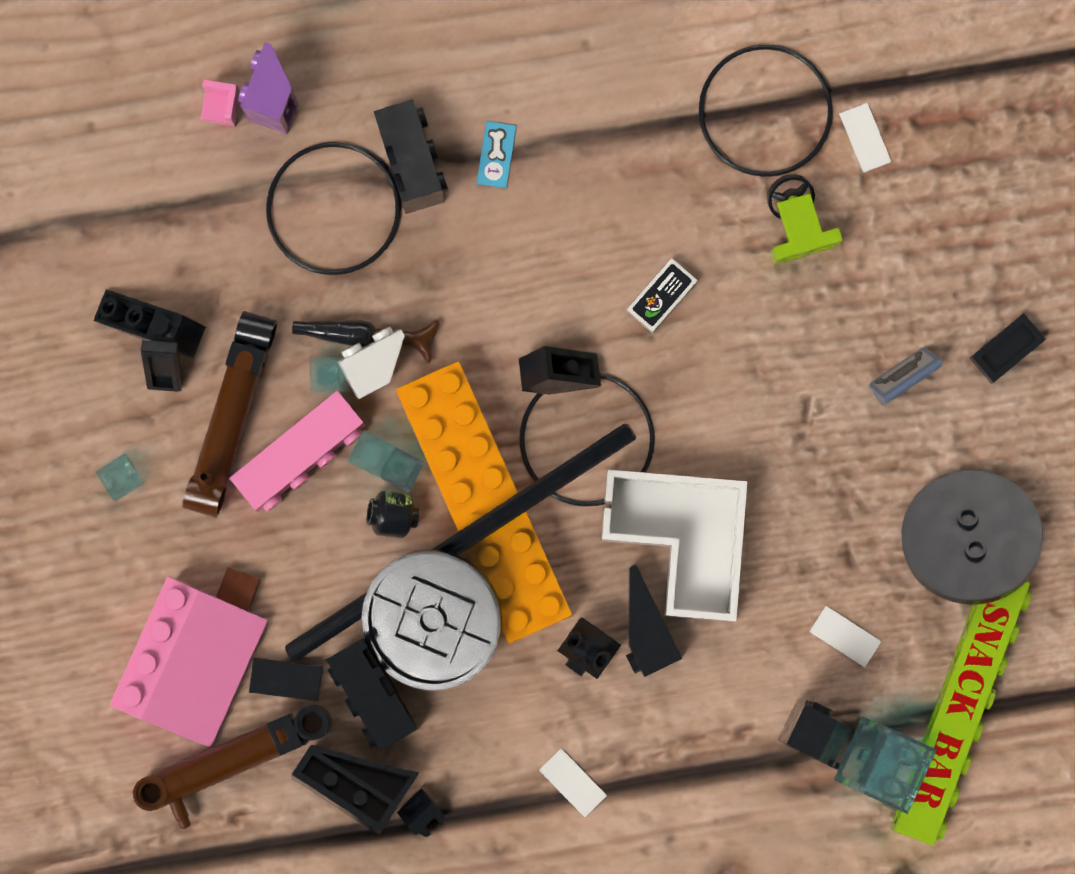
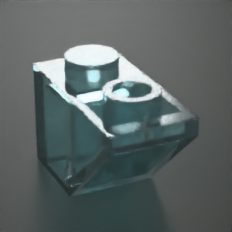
(385, 461)

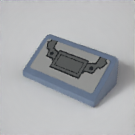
(905, 375)

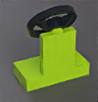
(799, 222)

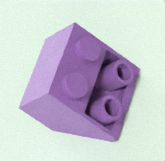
(268, 96)

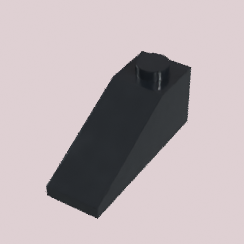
(647, 632)

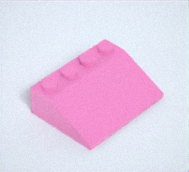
(189, 662)

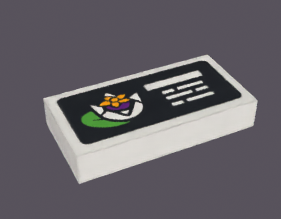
(661, 295)

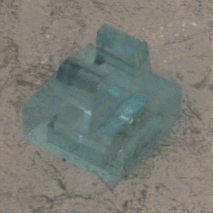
(120, 477)

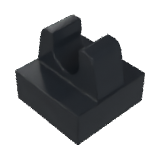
(420, 812)

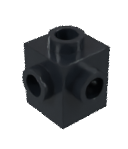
(588, 649)

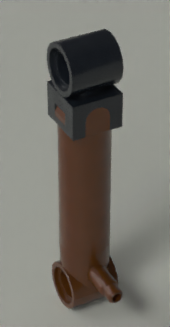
(244, 368)
(228, 761)

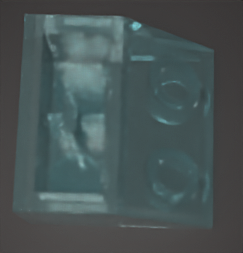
(885, 764)

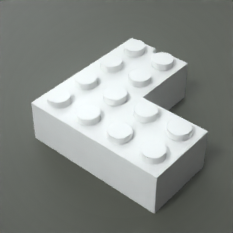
(700, 525)

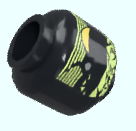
(392, 514)

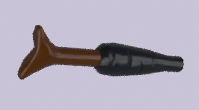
(359, 331)

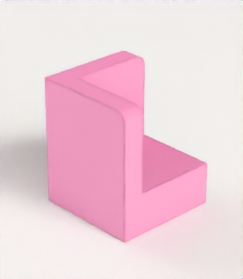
(220, 103)

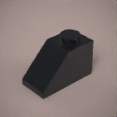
(559, 371)

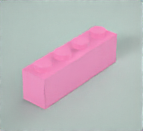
(298, 452)

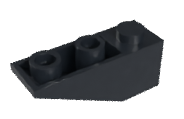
(149, 322)

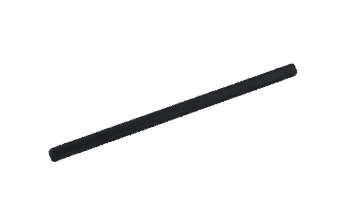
(478, 530)

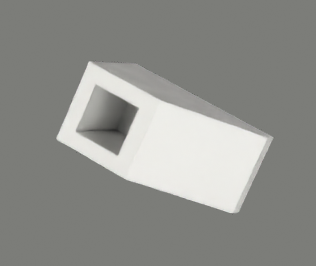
(372, 365)

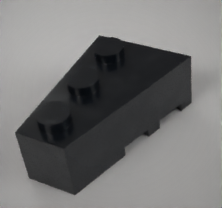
(411, 156)
(371, 695)
(816, 733)
(355, 785)

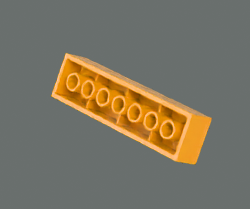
(473, 484)

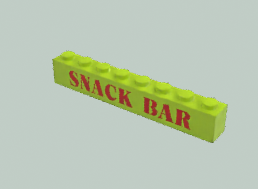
(959, 710)

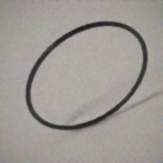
(326, 145)
(759, 173)
(598, 502)

